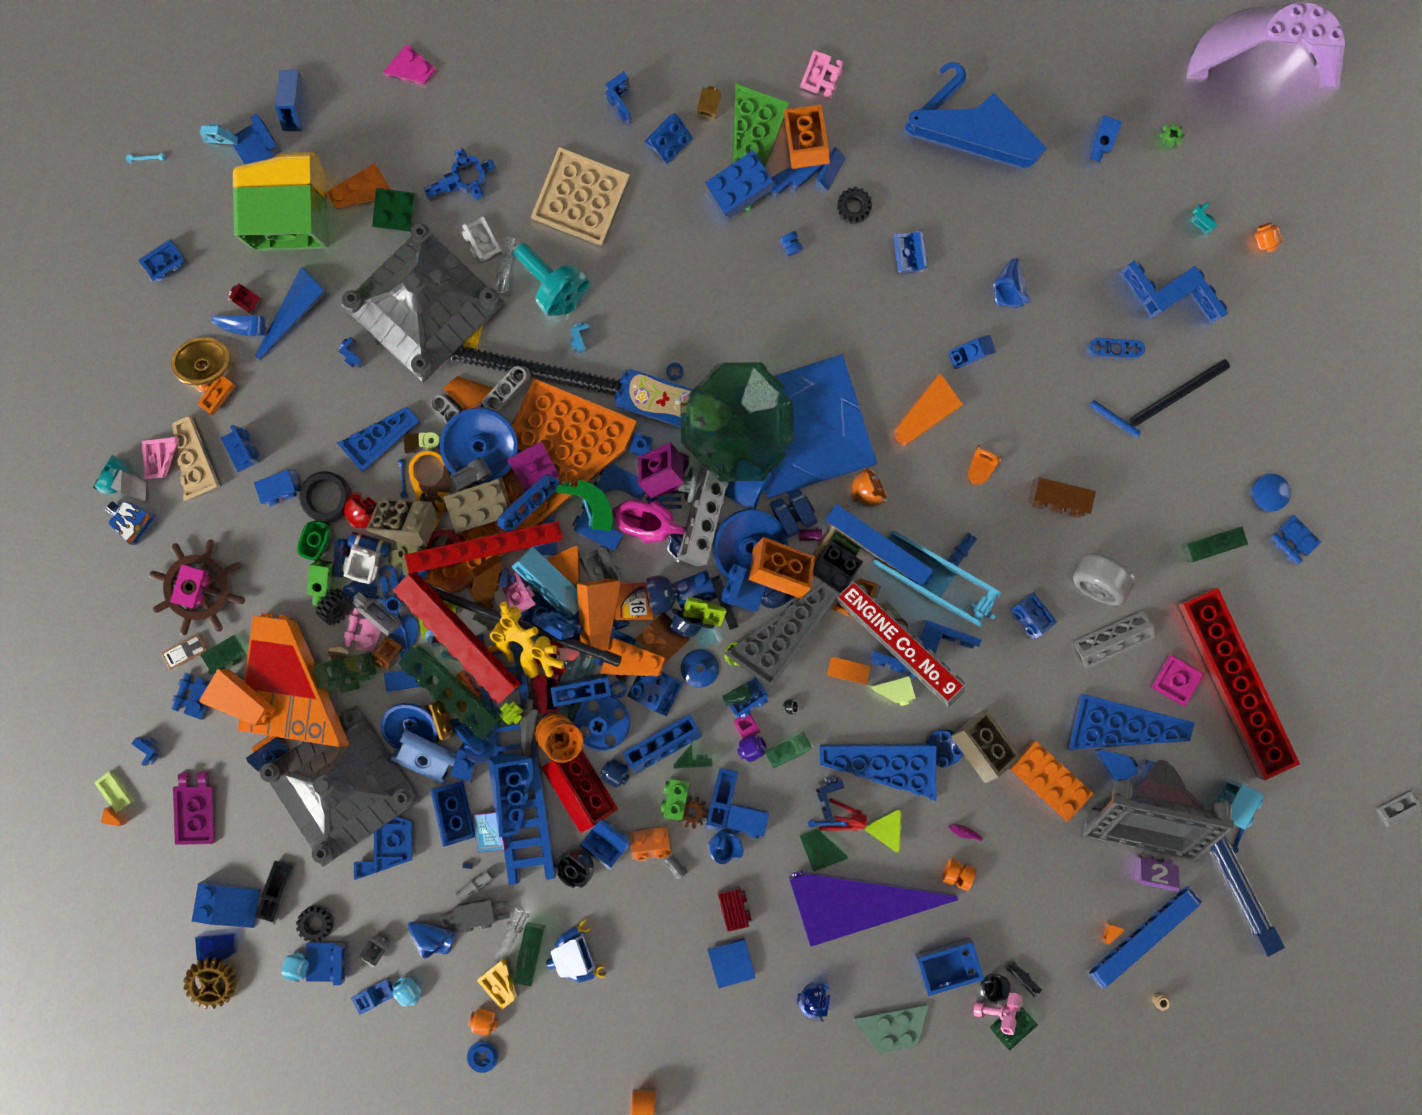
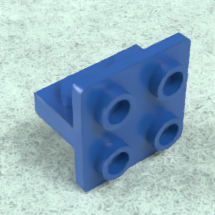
(669, 138)

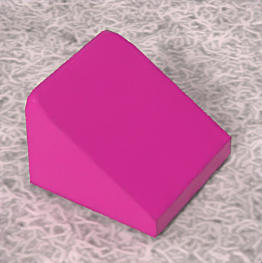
(746, 726)

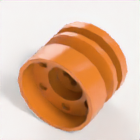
(565, 744)

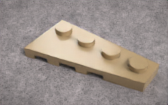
(193, 460)

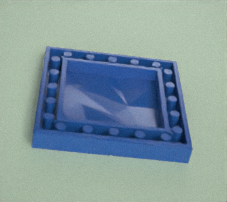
(827, 428)

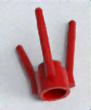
(856, 820)

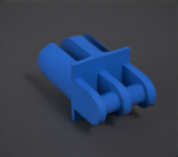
(668, 499)

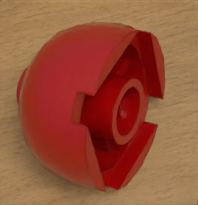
(359, 510)

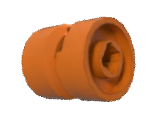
(959, 874)

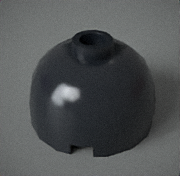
(575, 868)

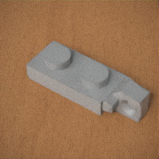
(376, 614)

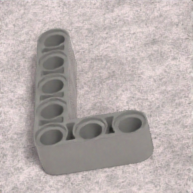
(497, 392)

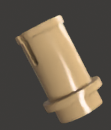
(1164, 1004)

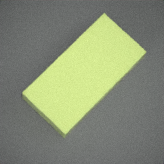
(113, 791)

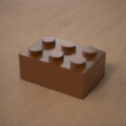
(1061, 497)

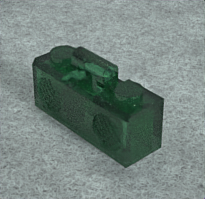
(1215, 544)
(334, 672)
(529, 954)

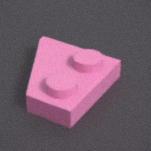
(158, 456)

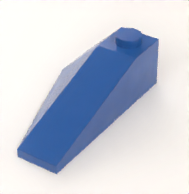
(510, 785)

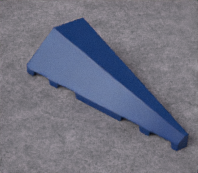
(299, 300)

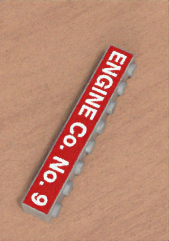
(901, 644)

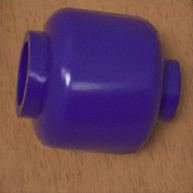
(752, 747)

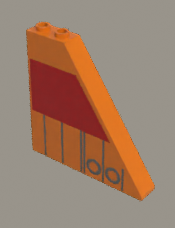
(284, 675)

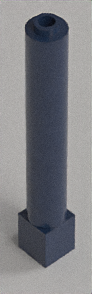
(1263, 931)

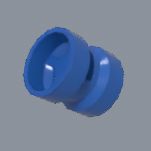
(791, 243)

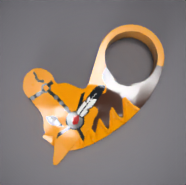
(436, 492)

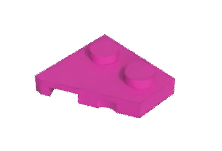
(410, 66)

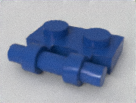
(1299, 535)
(557, 624)
(193, 705)

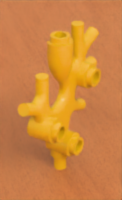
(510, 630)

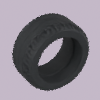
(306, 491)

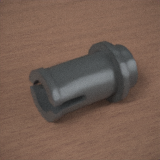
(675, 866)

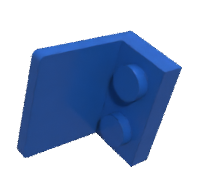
(617, 88)
(256, 142)
(240, 449)
(656, 692)
(326, 962)

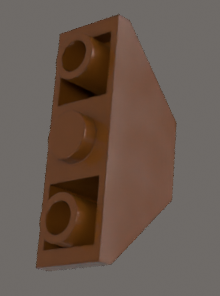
(484, 581)

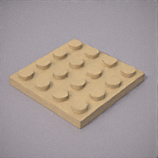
(580, 196)

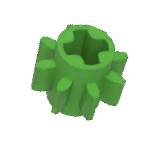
(1176, 131)

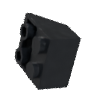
(836, 567)

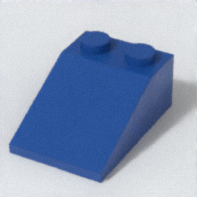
(225, 904)

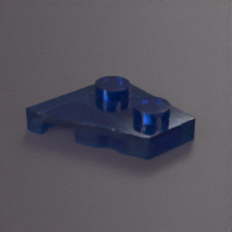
(216, 946)

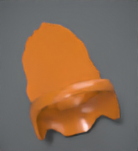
(982, 465)

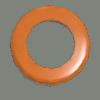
(643, 1102)

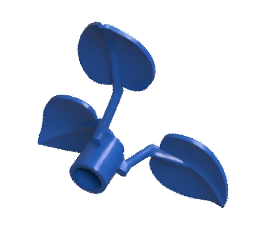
(407, 632)

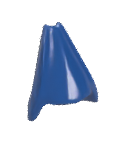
(1011, 286)
(431, 939)

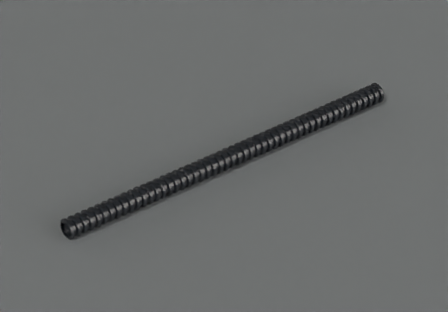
(536, 370)

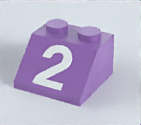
(1156, 873)

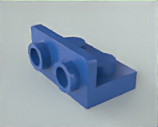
(1033, 616)

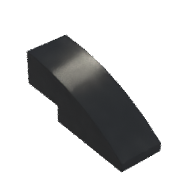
(274, 892)

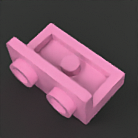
(519, 594)

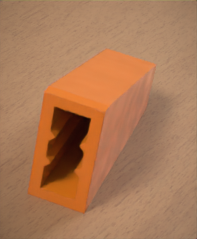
(932, 407)
(597, 610)
(233, 696)

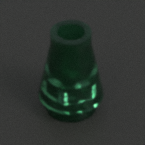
(739, 695)

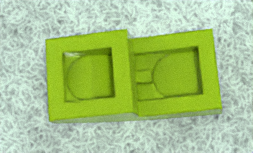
(705, 610)

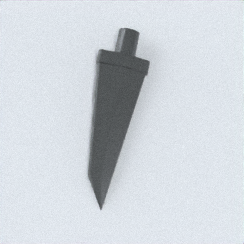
(527, 726)

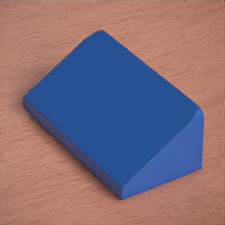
(830, 170)

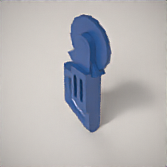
(476, 749)

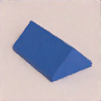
(452, 813)

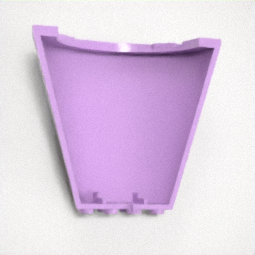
(1277, 23)

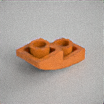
(848, 670)

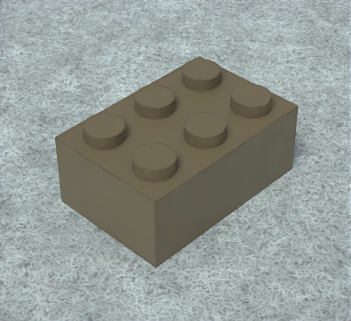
(477, 504)
(986, 746)

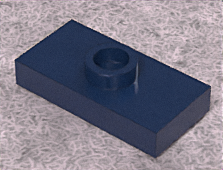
(267, 753)

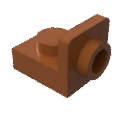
(386, 653)

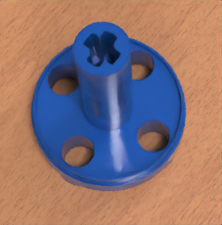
(605, 715)

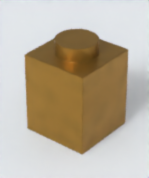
(709, 102)

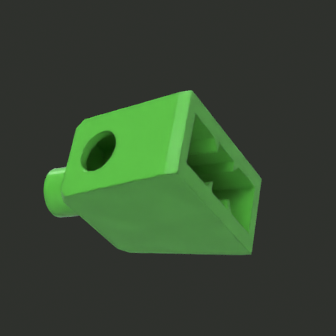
(320, 573)

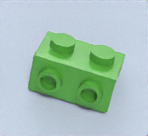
(676, 798)

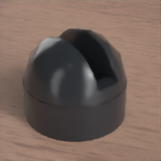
(791, 706)

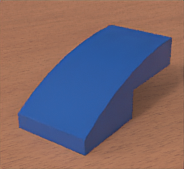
(373, 996)

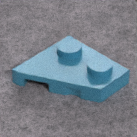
(215, 134)

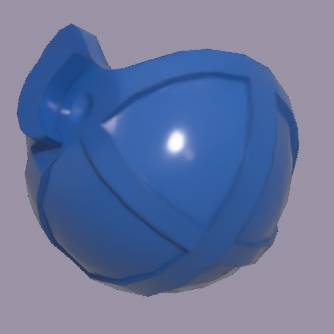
(725, 847)

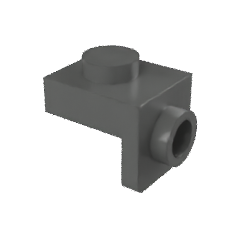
(374, 950)

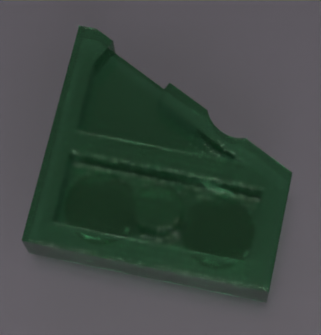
(821, 850)

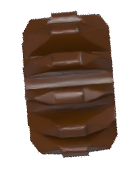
(699, 811)

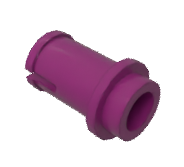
(810, 534)

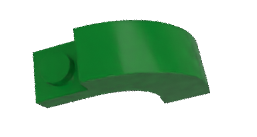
(600, 507)

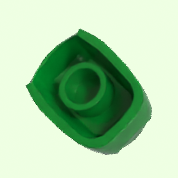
(314, 540)

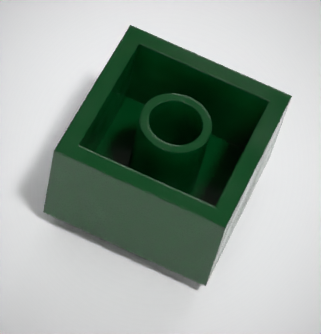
(394, 210)

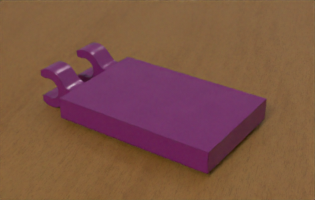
(193, 811)

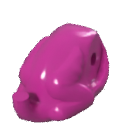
(646, 520)

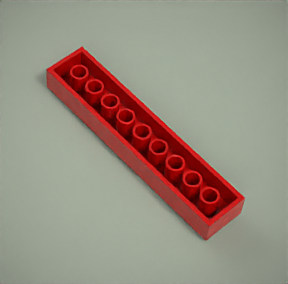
(1239, 684)

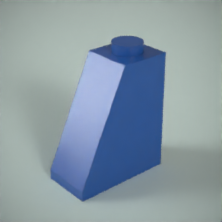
(289, 100)

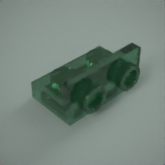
(223, 655)
(1024, 1026)

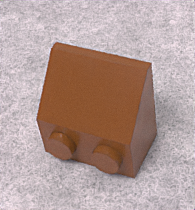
(660, 639)

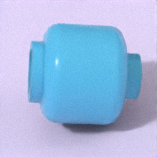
(295, 967)
(406, 991)

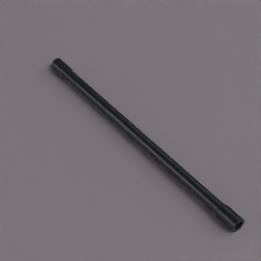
(603, 655)

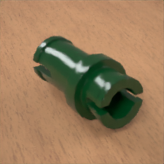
(846, 544)

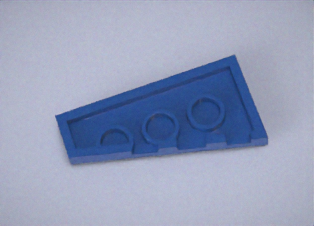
(375, 440)

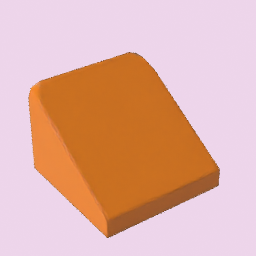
(112, 818)
(1111, 932)

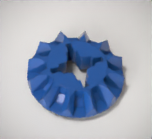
(484, 1065)

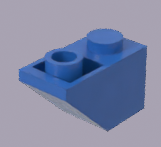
(972, 351)

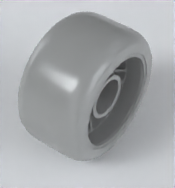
(1103, 579)

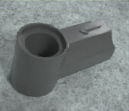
(475, 472)

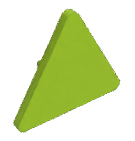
(887, 830)

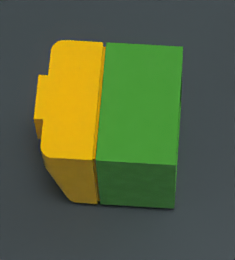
(281, 202)

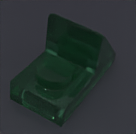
(687, 761)

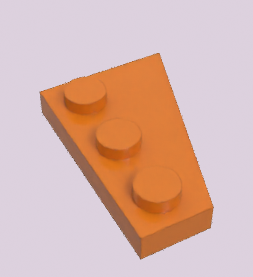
(358, 188)

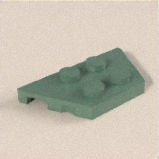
(894, 1028)

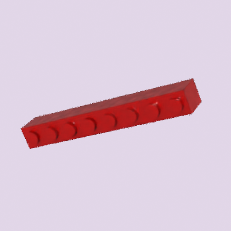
(483, 547)
(456, 637)

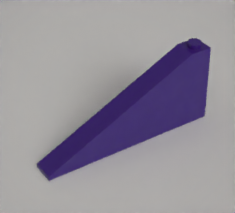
(844, 905)

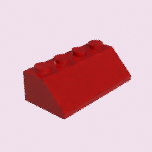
(580, 791)

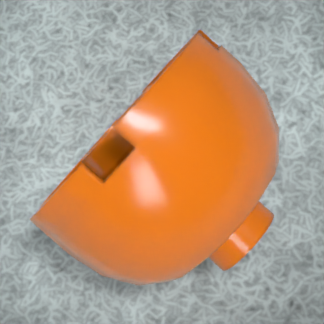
(868, 489)

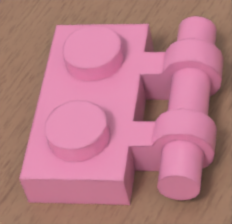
(816, 71)
(369, 634)

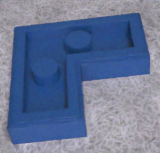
(399, 680)

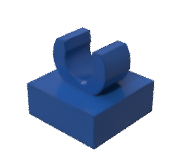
(505, 577)

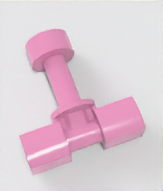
(1006, 1012)

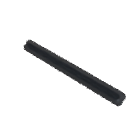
(1180, 392)

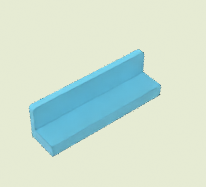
(548, 582)

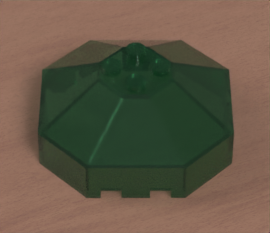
(738, 421)

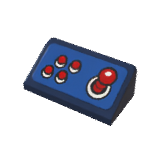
(341, 551)

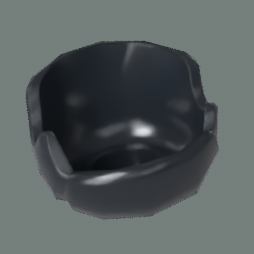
(995, 988)

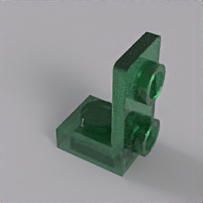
(788, 750)

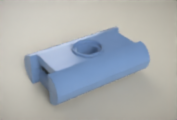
(411, 754)

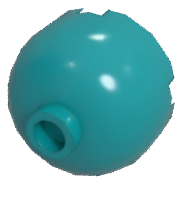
(109, 474)

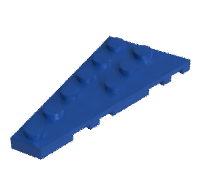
(1115, 724)

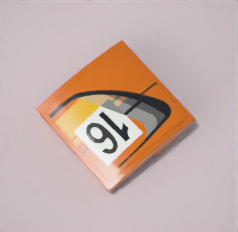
(633, 602)

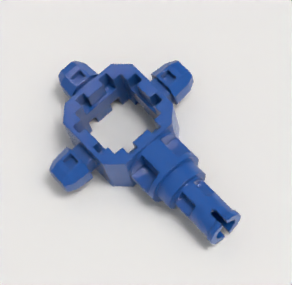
(452, 180)

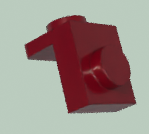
(244, 298)

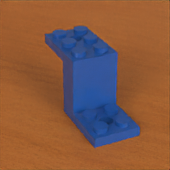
(1189, 282)
(930, 635)

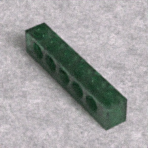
(489, 718)

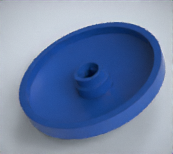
(478, 434)
(739, 535)

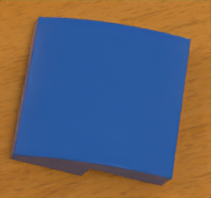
(747, 492)
(731, 963)

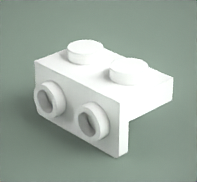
(482, 239)

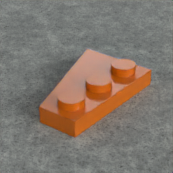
(634, 660)

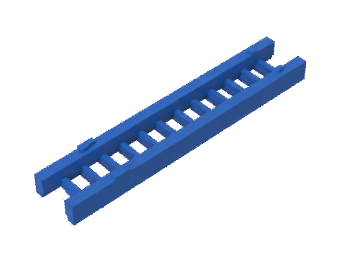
(539, 800)

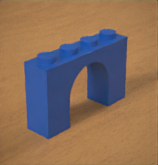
(611, 479)

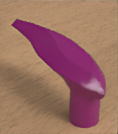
(964, 832)

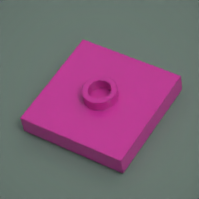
(1177, 680)

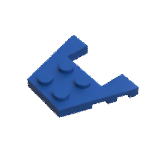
(391, 848)

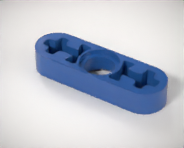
(1130, 353)

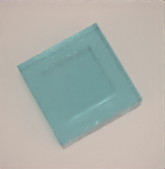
(706, 638)

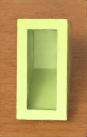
(896, 690)

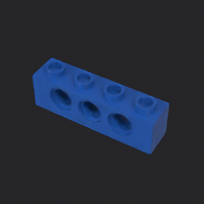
(662, 744)

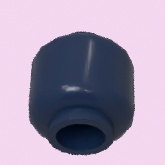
(615, 773)

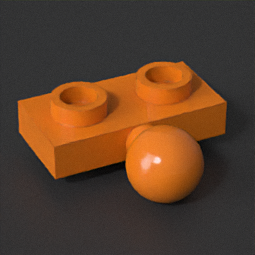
(215, 394)

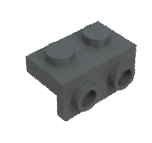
(600, 565)

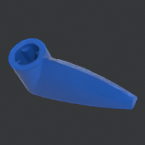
(241, 324)

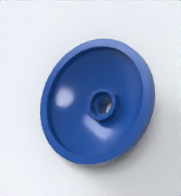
(399, 719)

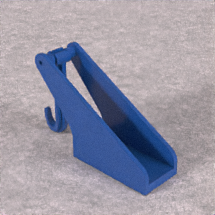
(985, 130)

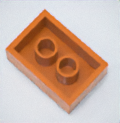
(806, 136)
(782, 567)

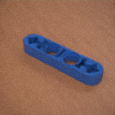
(527, 500)

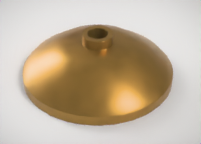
(200, 361)

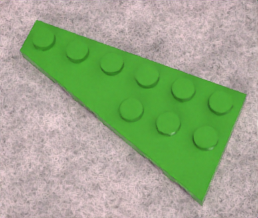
(756, 123)

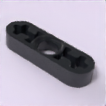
(729, 616)

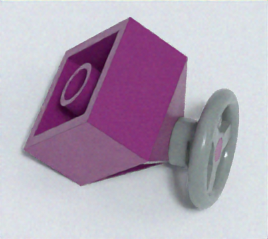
(662, 473)

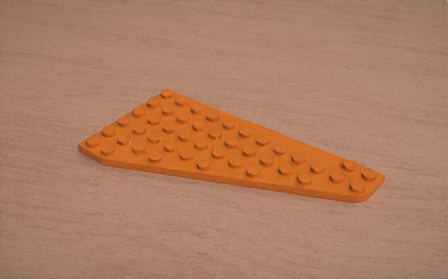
(581, 444)

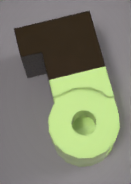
(420, 440)

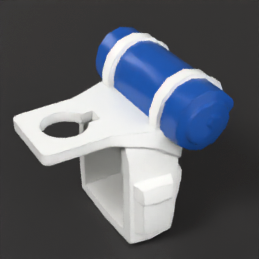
(364, 557)

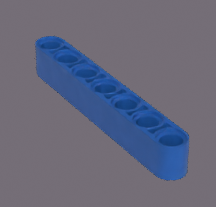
(1145, 937)

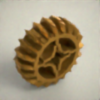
(201, 972)

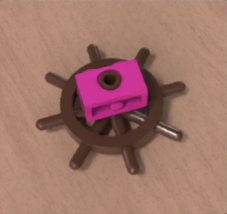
(193, 585)

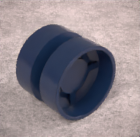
(798, 510)

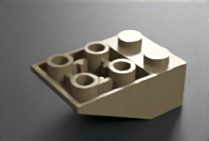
(404, 521)

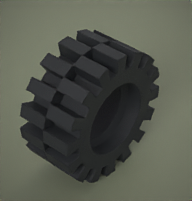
(854, 216)
(334, 606)
(305, 931)

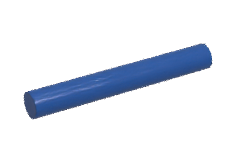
(1114, 418)

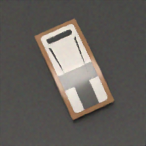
(183, 652)

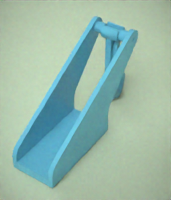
(943, 574)

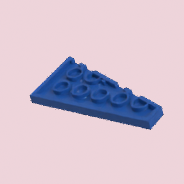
(893, 765)

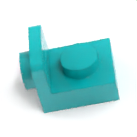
(1202, 220)

